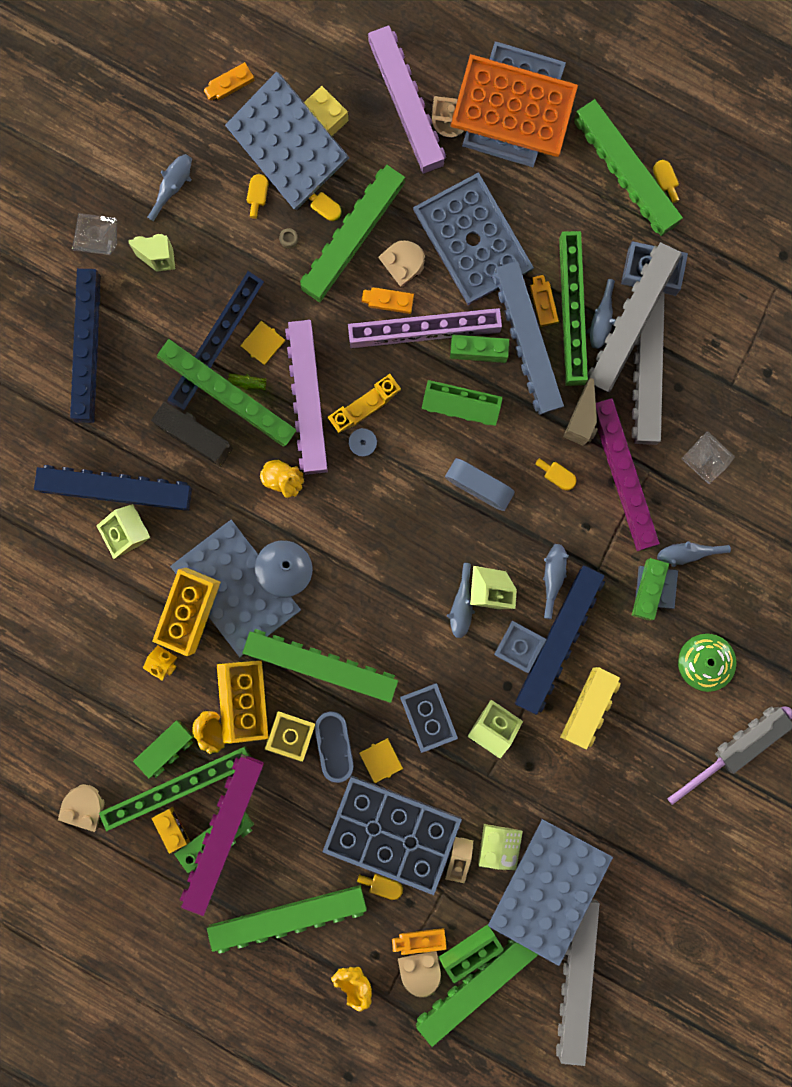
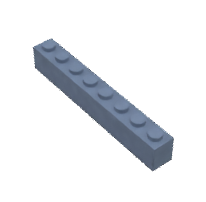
(528, 338)

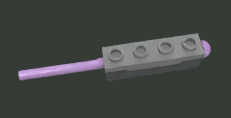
(744, 746)

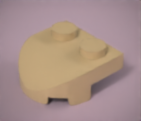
(442, 116)
(403, 261)
(82, 807)
(420, 973)

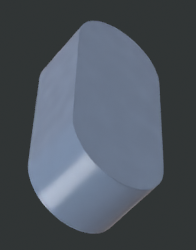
(479, 484)
(334, 747)

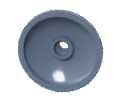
(281, 580)

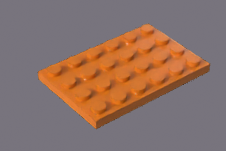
(514, 105)

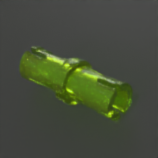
(247, 381)

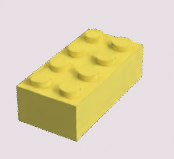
(590, 708)

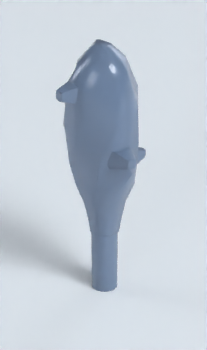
(173, 179)
(602, 319)
(689, 552)
(554, 575)
(462, 610)

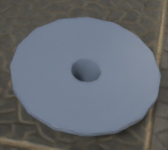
(362, 442)

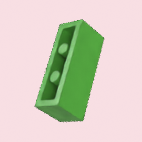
(479, 348)
(650, 589)
(164, 749)
(471, 953)

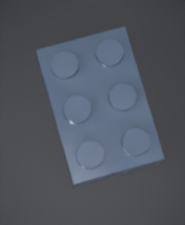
(638, 256)
(428, 717)

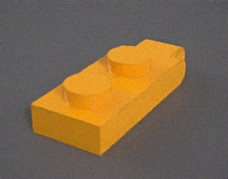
(229, 82)
(388, 300)
(543, 301)
(420, 941)

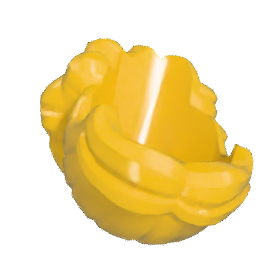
(282, 478)
(208, 732)
(355, 986)

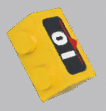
(171, 830)

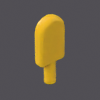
(666, 178)
(257, 193)
(325, 206)
(558, 475)
(382, 886)

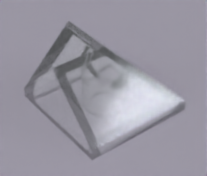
(95, 234)
(708, 457)

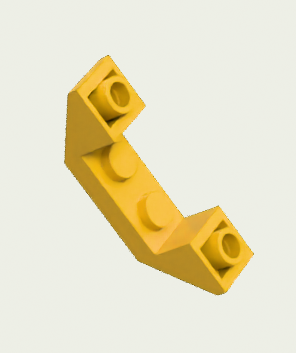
(366, 405)

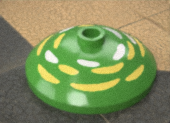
(694, 665)

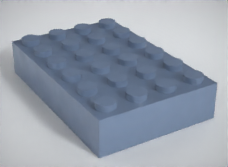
(392, 835)

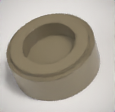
(288, 238)

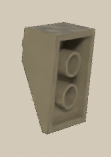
(583, 421)

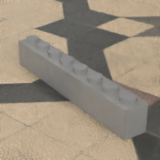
(635, 316)
(649, 379)
(578, 990)

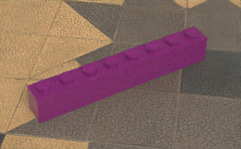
(625, 476)
(222, 834)

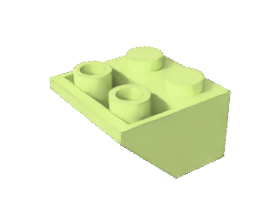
(154, 251)
(492, 589)

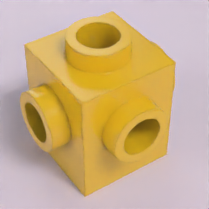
(160, 663)

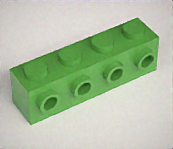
(462, 403)
(188, 854)

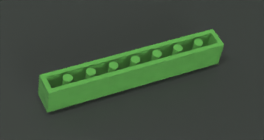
(627, 167)
(353, 233)
(573, 308)
(226, 393)
(319, 666)
(171, 790)
(287, 918)
(473, 991)

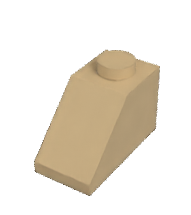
(459, 860)

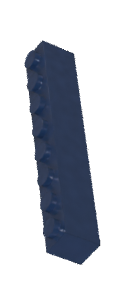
(218, 336)
(85, 346)
(114, 489)
(559, 640)

